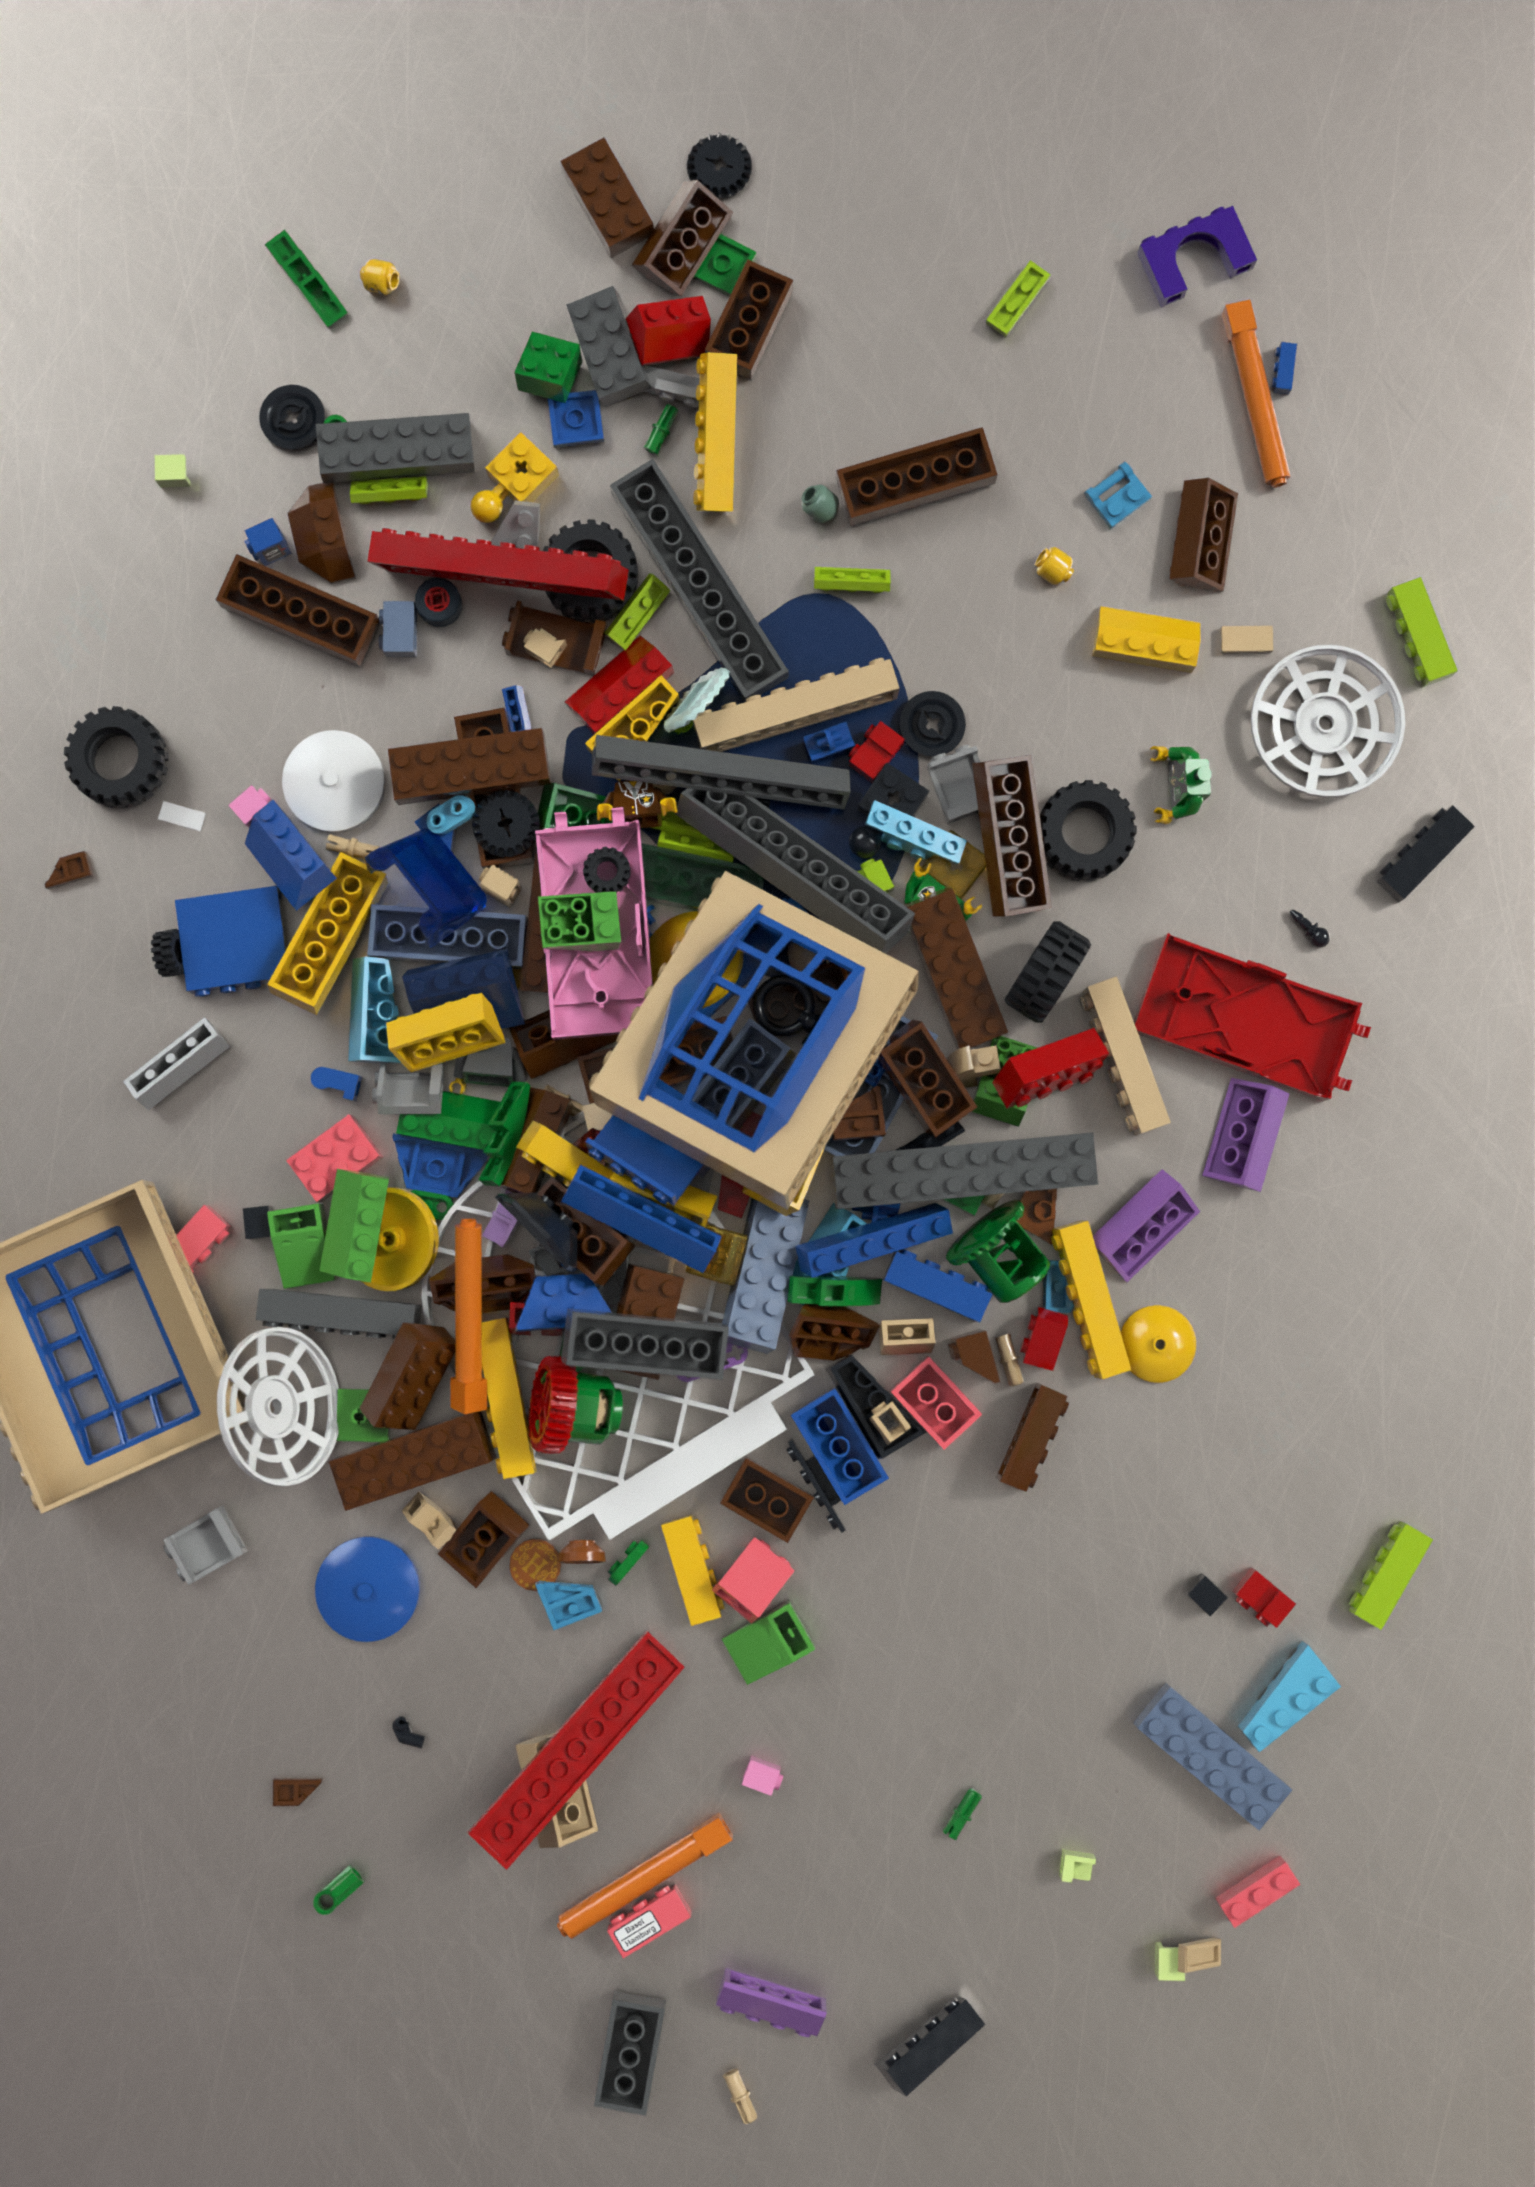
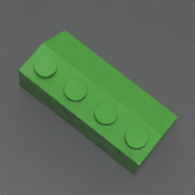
(354, 1225)

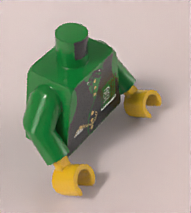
(1188, 781)

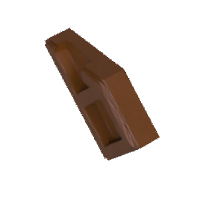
(70, 869)
(293, 1790)

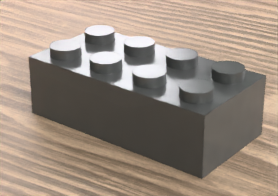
(608, 346)
(630, 2053)

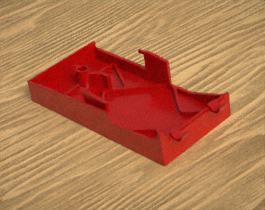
(1248, 1018)

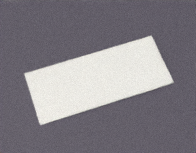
(181, 816)

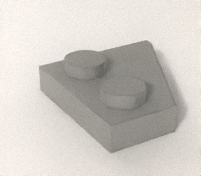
(520, 525)

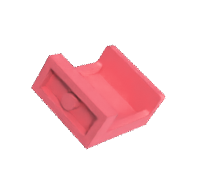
(753, 1580)

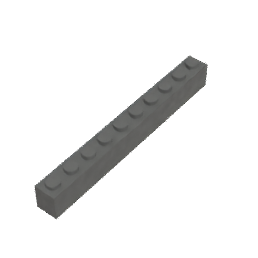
(720, 772)

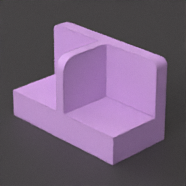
(501, 1226)

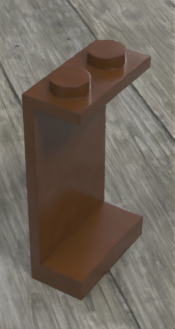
(582, 638)

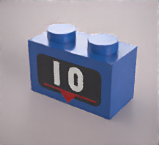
(267, 542)

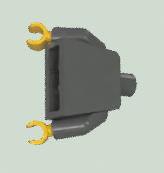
(490, 1066)

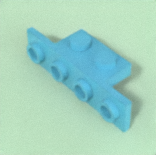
(914, 835)

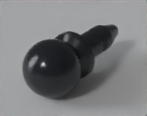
(1318, 936)

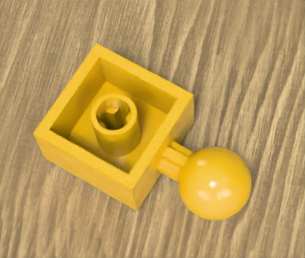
(503, 471)

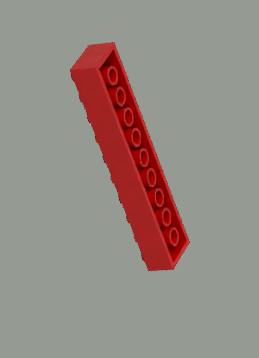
(498, 564)

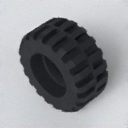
(599, 539)
(93, 734)
(1111, 807)
(1048, 972)

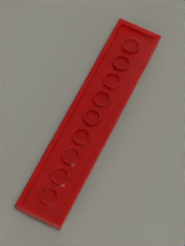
(575, 1750)

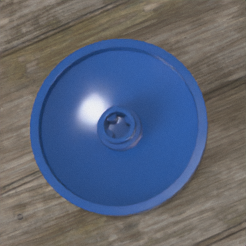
(367, 1589)

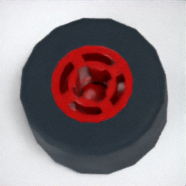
(438, 611)

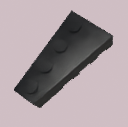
(861, 1396)
(930, 2046)

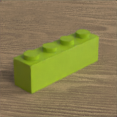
(1421, 632)
(1390, 1574)

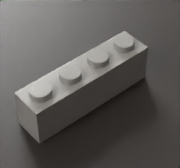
(176, 1063)

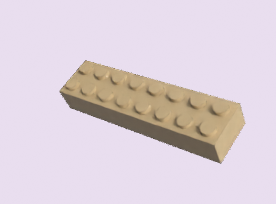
(797, 707)

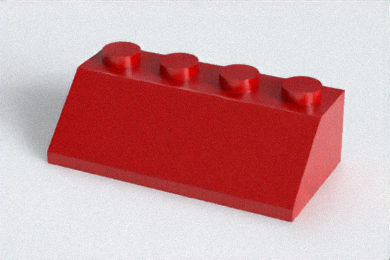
(618, 684)

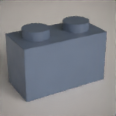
(399, 629)

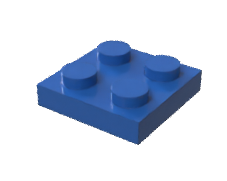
(576, 420)

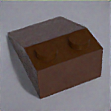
(483, 1539)

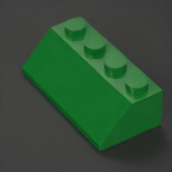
(461, 1122)

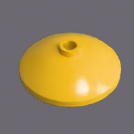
(1140, 1339)

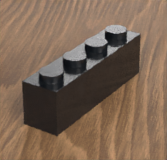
(1425, 853)

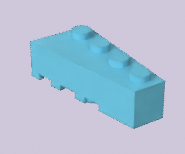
(1289, 1697)

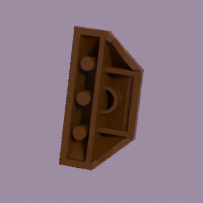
(321, 533)
(503, 1281)
(830, 1332)

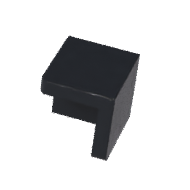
(256, 1222)
(1207, 1595)

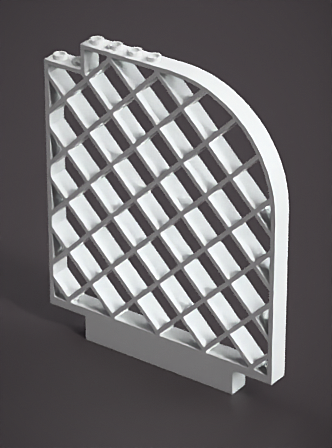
(677, 1470)

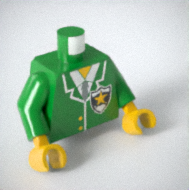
(921, 886)

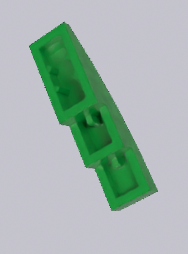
(306, 278)
(508, 1126)

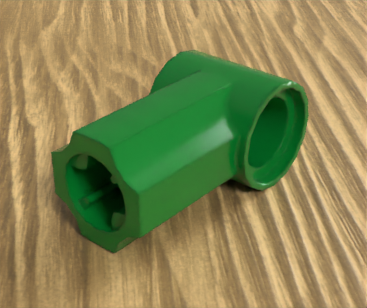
(339, 1889)

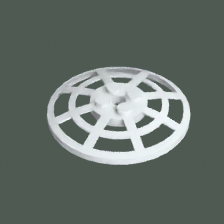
(1340, 713)
(286, 1406)

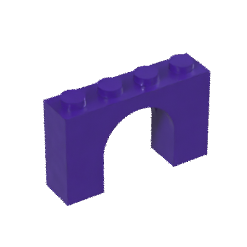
(1219, 229)

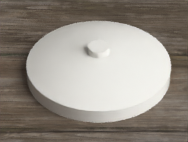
(333, 781)

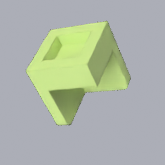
(171, 471)
(1076, 1865)
(1167, 1963)

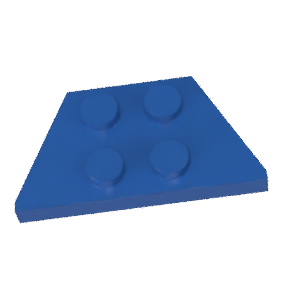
(437, 1165)
(552, 1296)

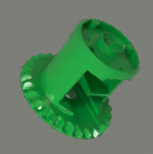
(976, 1246)

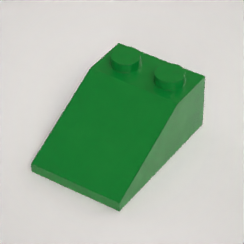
(577, 803)

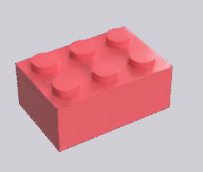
(339, 1147)
(936, 1402)

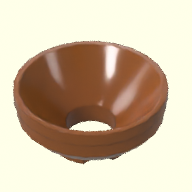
(582, 1553)

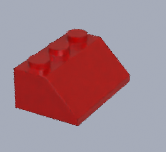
(670, 329)

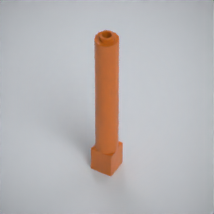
(1241, 332)
(468, 1386)
(701, 1841)

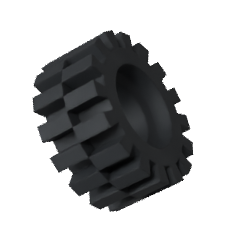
(606, 855)
(167, 953)

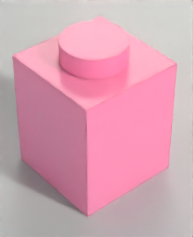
(249, 804)
(762, 1776)

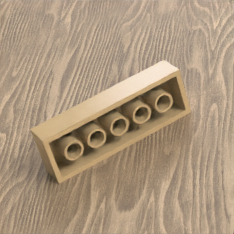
(1126, 1057)

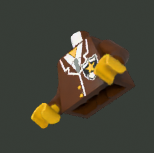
(640, 802)

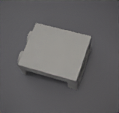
(955, 782)
(408, 1091)
(204, 1545)

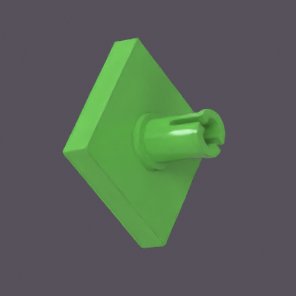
(352, 1422)

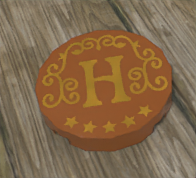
(534, 1562)

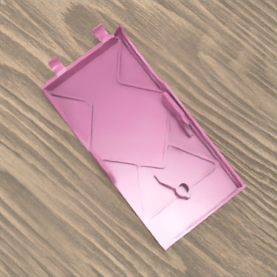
(596, 989)

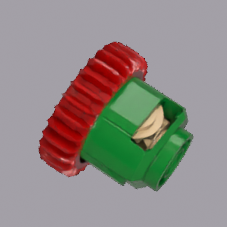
(571, 1407)

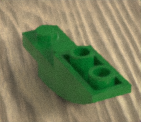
(835, 1290)

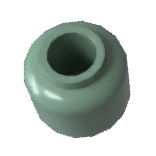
(820, 503)

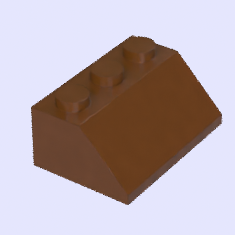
(974, 1353)

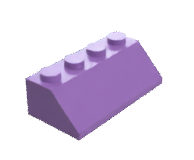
(1246, 1134)
(1145, 1225)
(771, 2003)

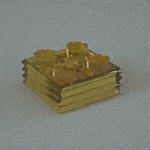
(961, 880)
(726, 1263)

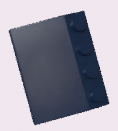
(459, 978)

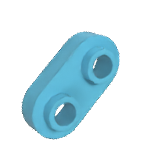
(449, 816)

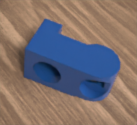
(327, 1079)

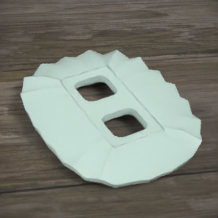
(696, 699)

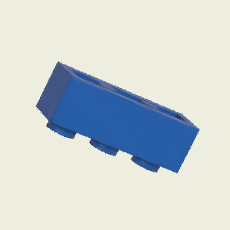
(1284, 368)
(516, 708)

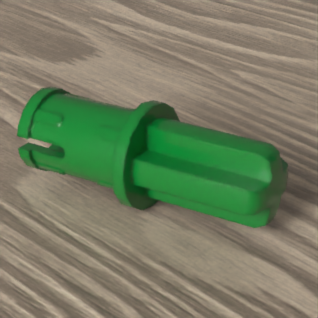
(661, 430)
(962, 1813)

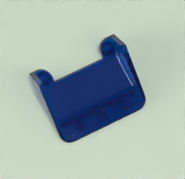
(436, 878)

